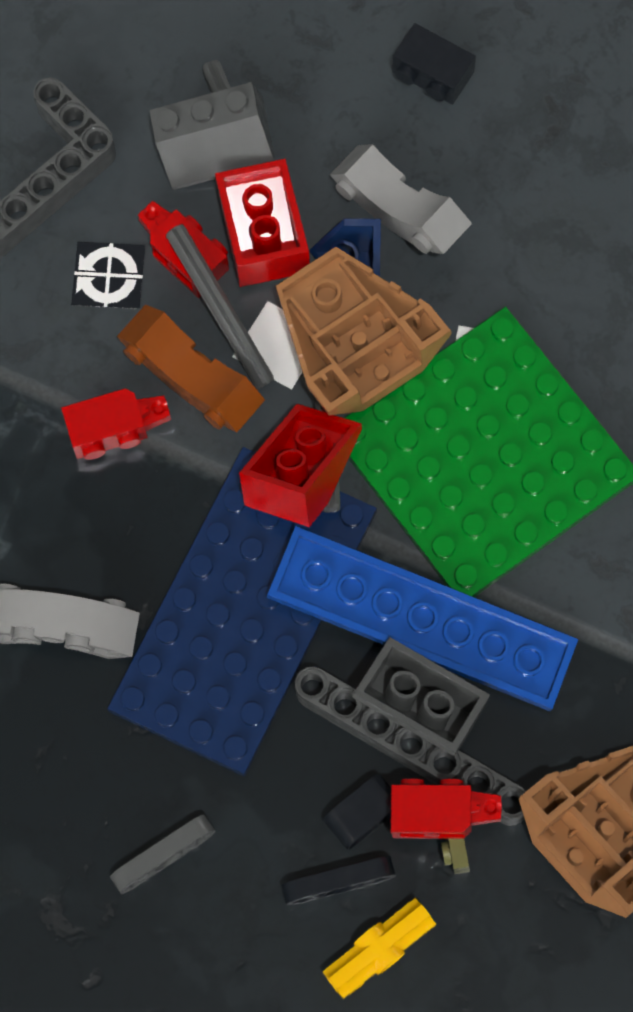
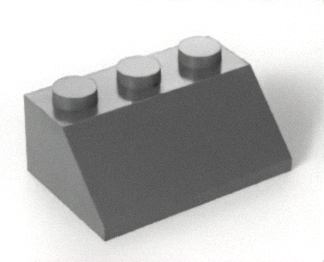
(212, 134)
(421, 696)

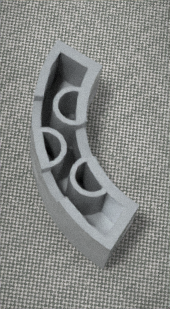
(379, 188)
(83, 623)

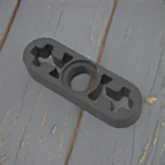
(162, 854)

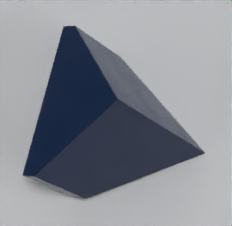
(357, 238)

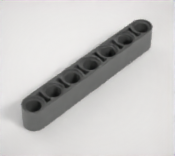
(390, 741)

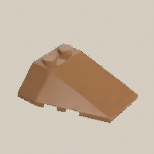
(356, 332)
(586, 828)

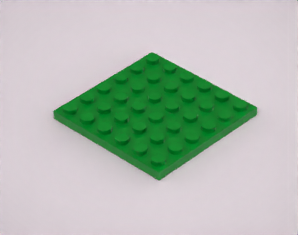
(487, 455)

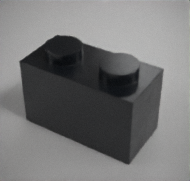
(433, 64)

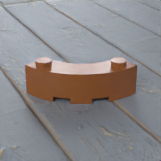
(207, 385)

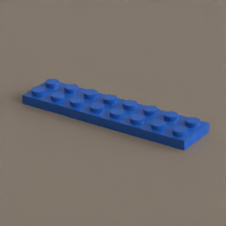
(424, 616)

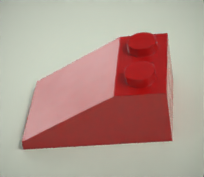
(262, 222)
(299, 465)

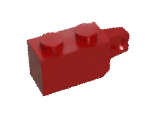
(159, 221)
(112, 422)
(440, 810)

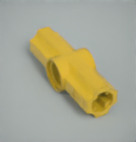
(379, 948)

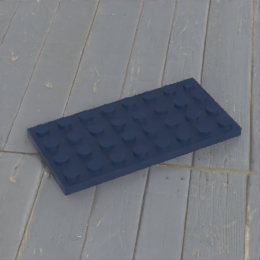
(218, 644)

